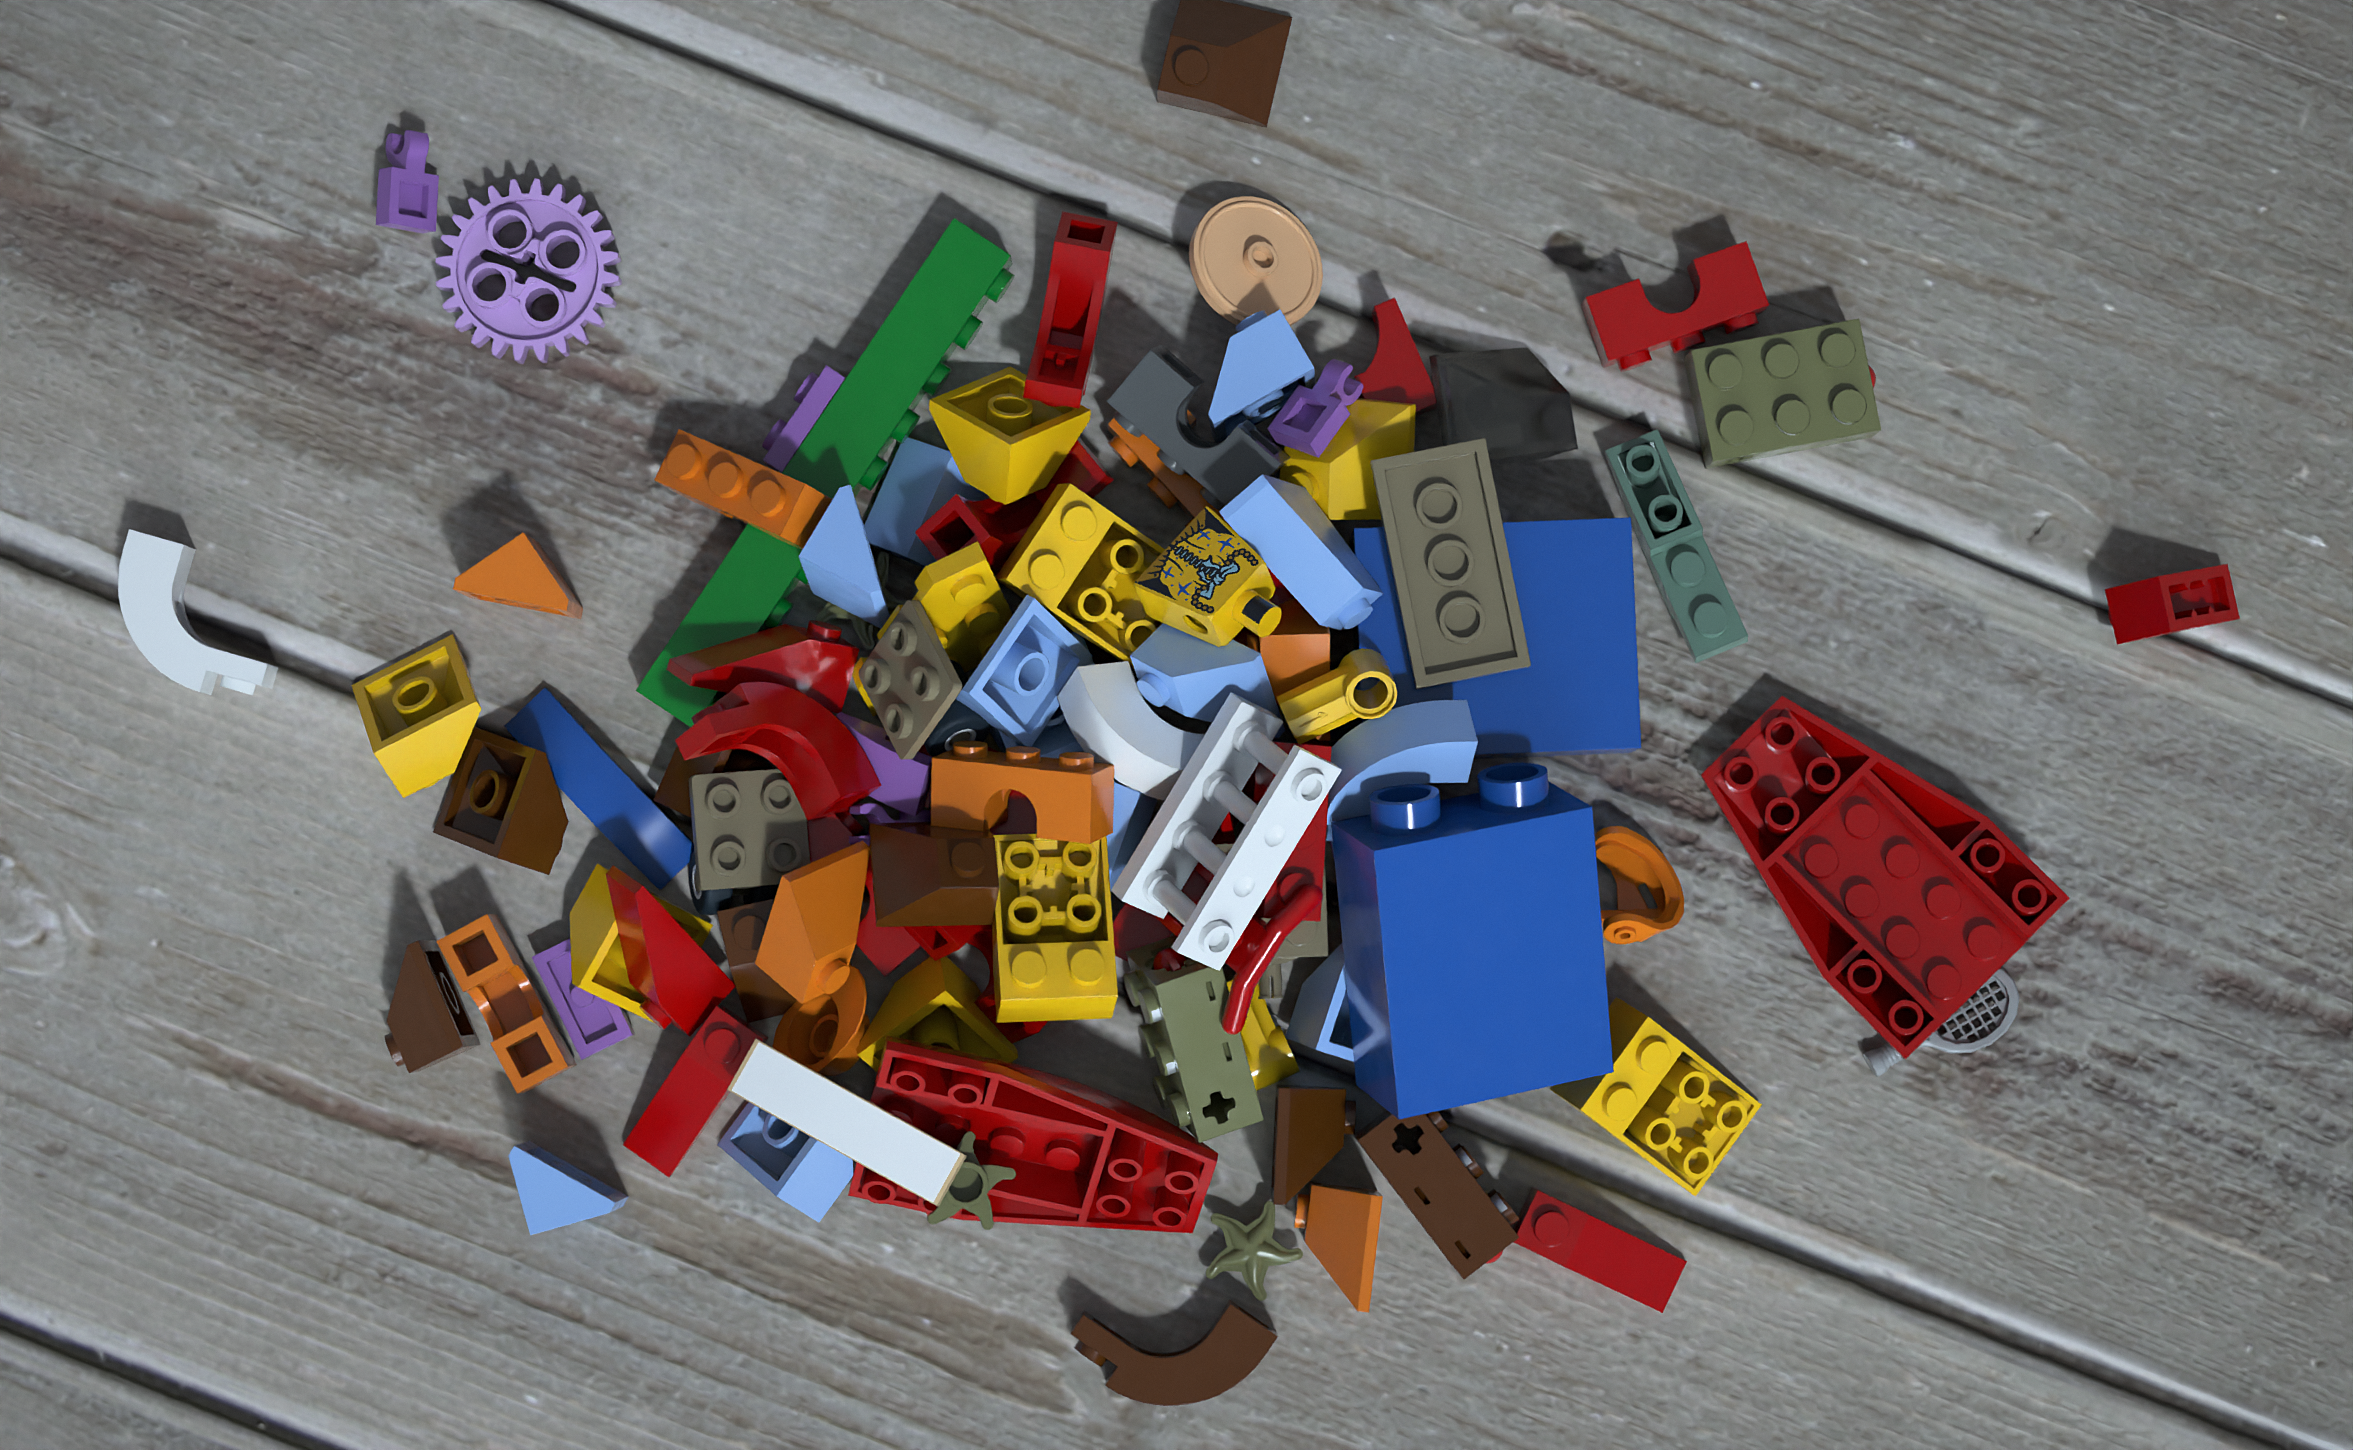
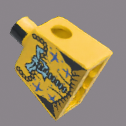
(1210, 584)

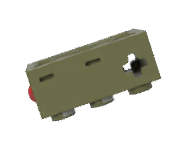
(1782, 393)
(1199, 1064)

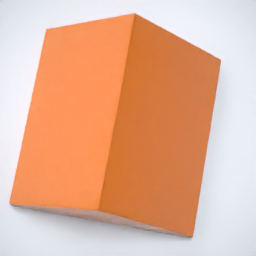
(520, 577)

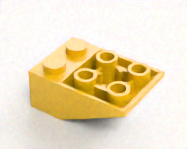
(1083, 571)
(1053, 931)
(1662, 1100)

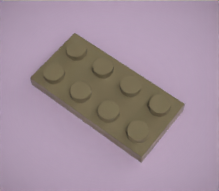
(1450, 563)

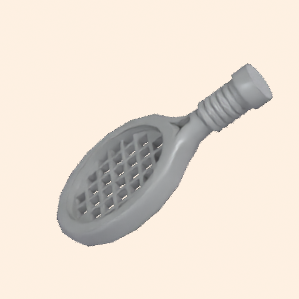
(1885, 1056)

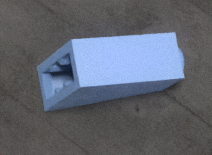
(1303, 551)

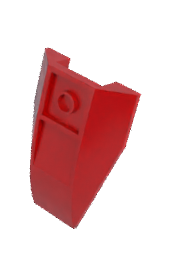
(1878, 871)
(1073, 1147)

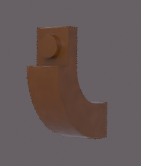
(1180, 1377)

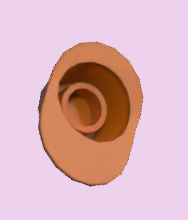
(827, 1028)

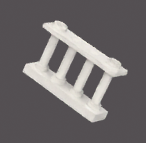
(1195, 810)

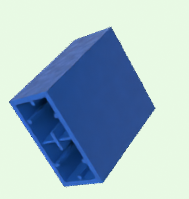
(1579, 636)
(1472, 941)

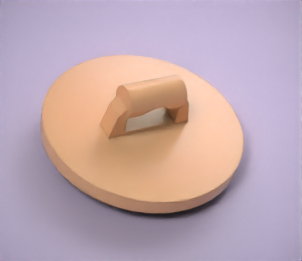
(1255, 259)

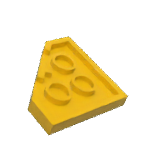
(961, 605)

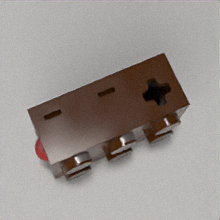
(1442, 1190)

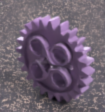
(547, 224)

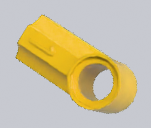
(1333, 697)
(1265, 1045)

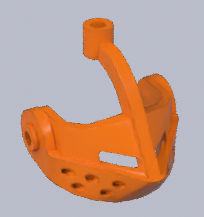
(1632, 863)

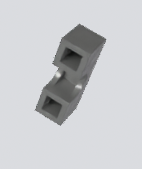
(1156, 404)

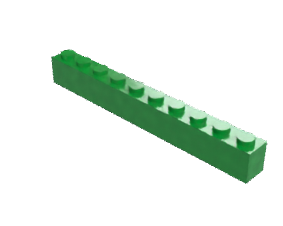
(843, 449)

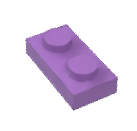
(813, 398)
(588, 1018)

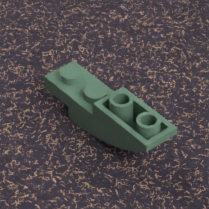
(1675, 546)

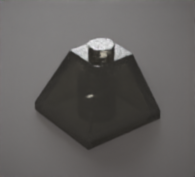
(1506, 401)

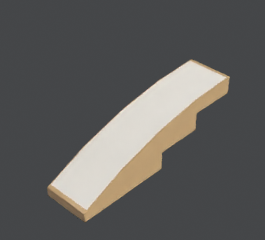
(847, 1122)

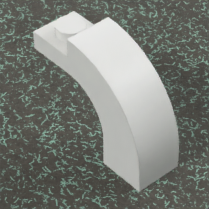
(154, 612)
(1123, 731)

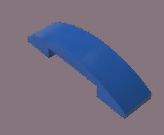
(603, 789)

